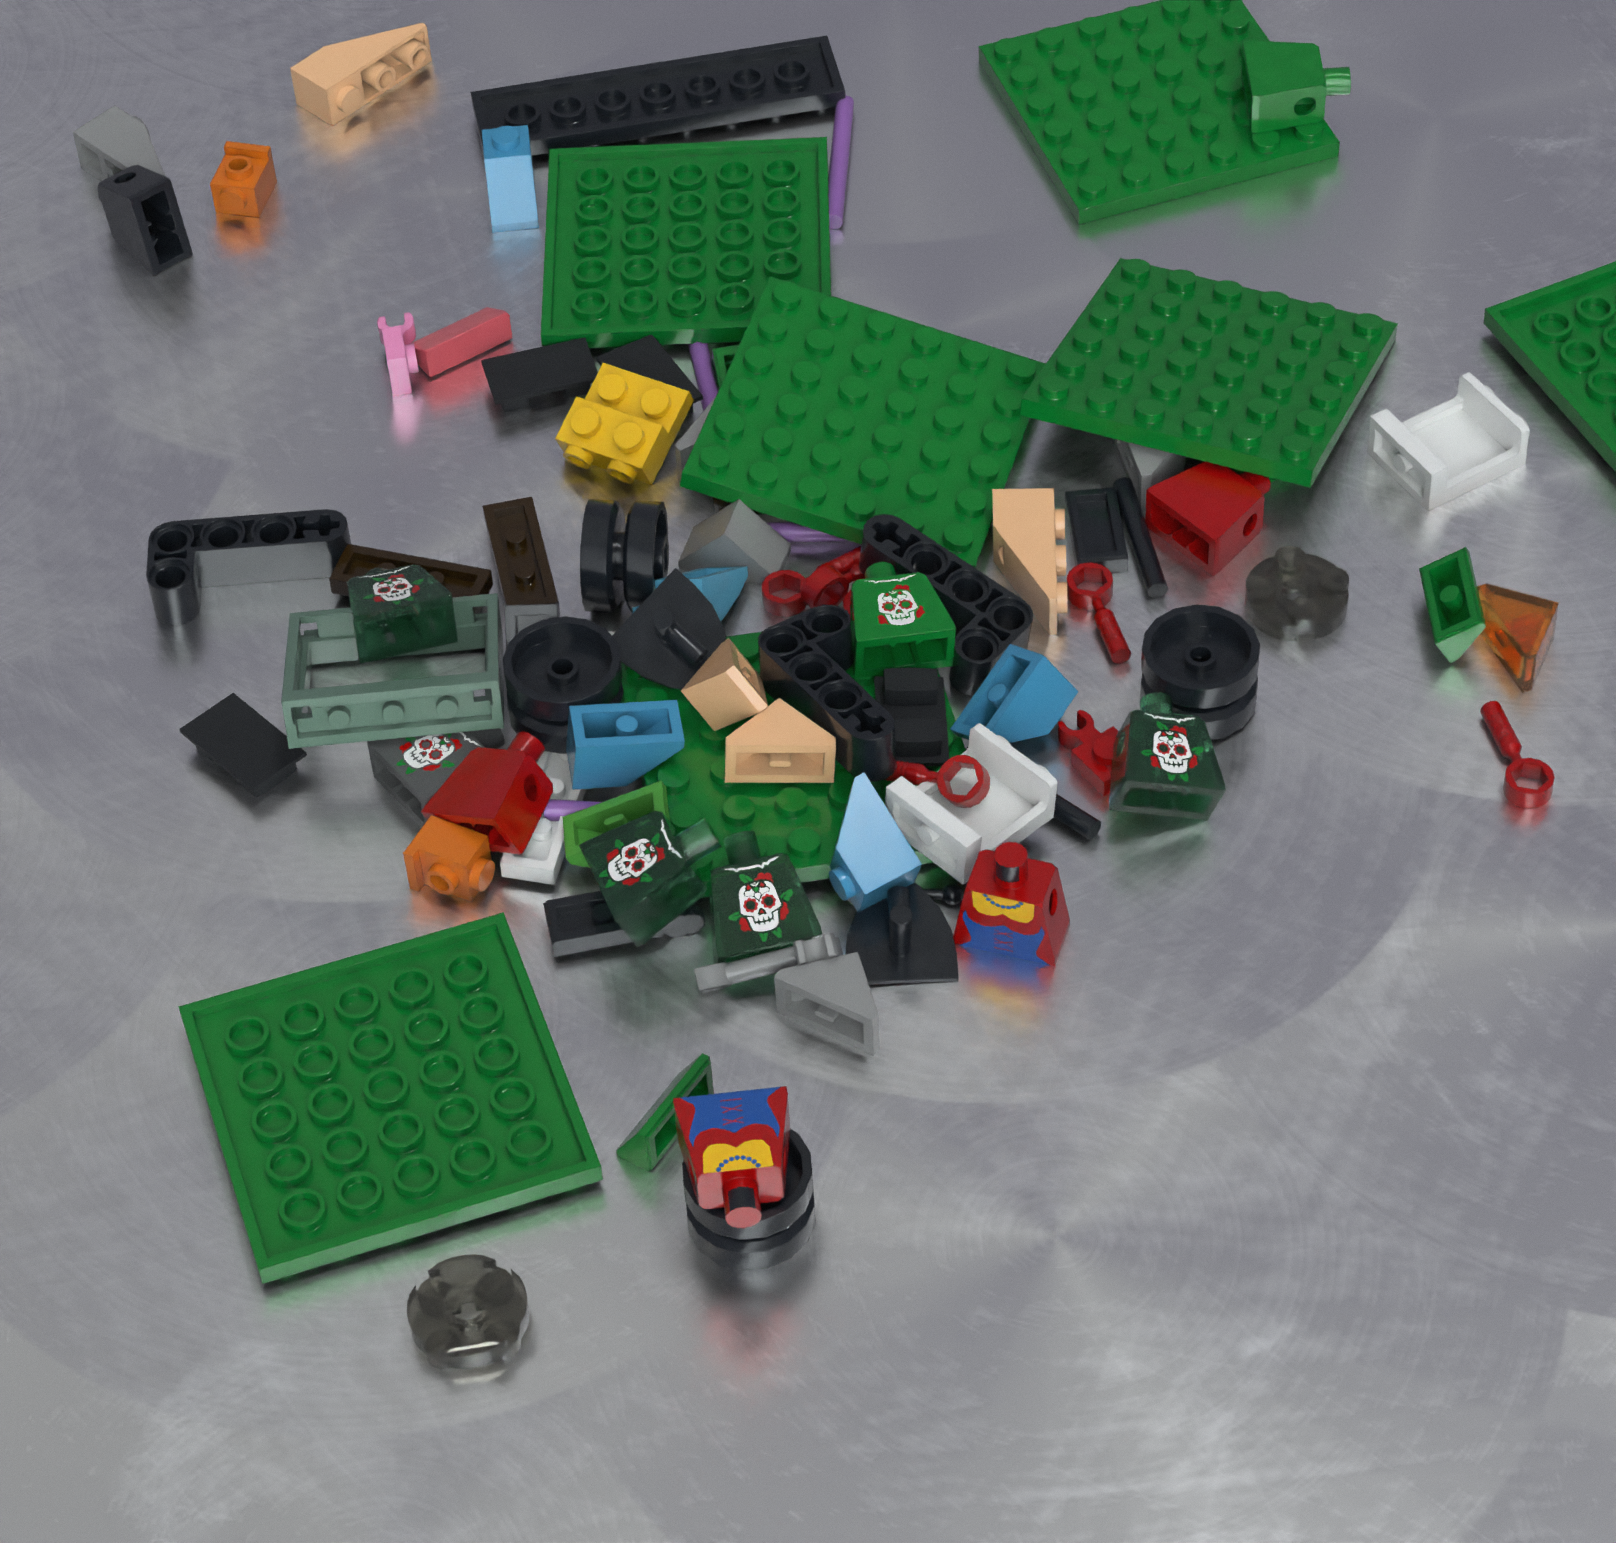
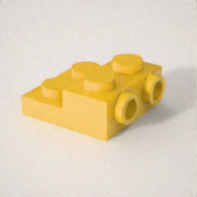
(624, 424)

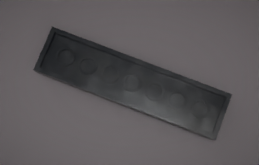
(666, 96)

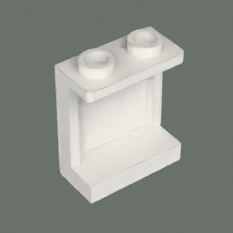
(1451, 444)
(951, 836)

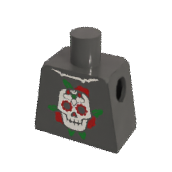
(419, 765)

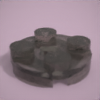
(1301, 573)
(475, 1341)

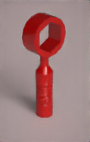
(794, 581)
(828, 585)
(1097, 600)
(1520, 767)
(919, 773)

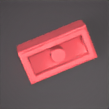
(462, 340)

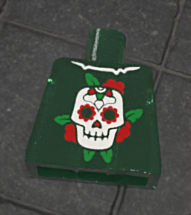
(399, 612)
(1164, 763)
(649, 871)
(756, 902)

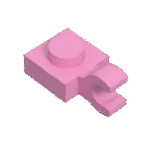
(399, 352)

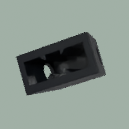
(143, 203)

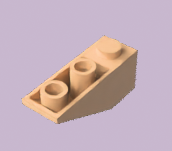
(358, 70)
(1027, 549)

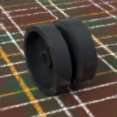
(622, 553)
(1204, 664)
(557, 667)
(779, 1233)

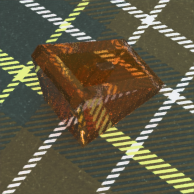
(1518, 631)

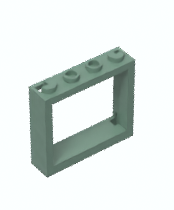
(395, 706)

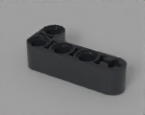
(238, 552)
(982, 610)
(806, 668)

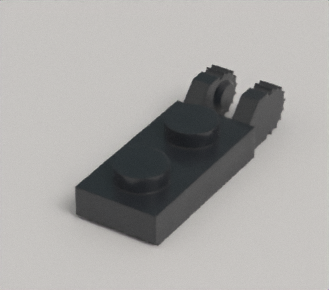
(587, 924)

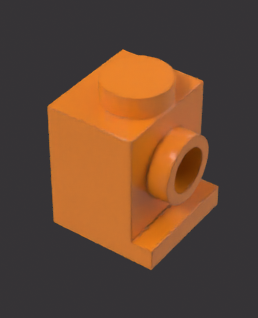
(243, 179)
(449, 859)

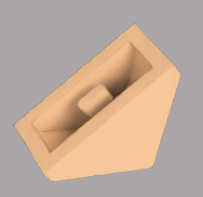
(726, 688)
(780, 748)

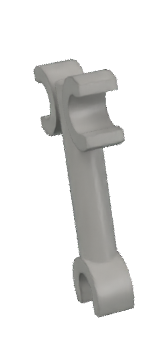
(723, 975)

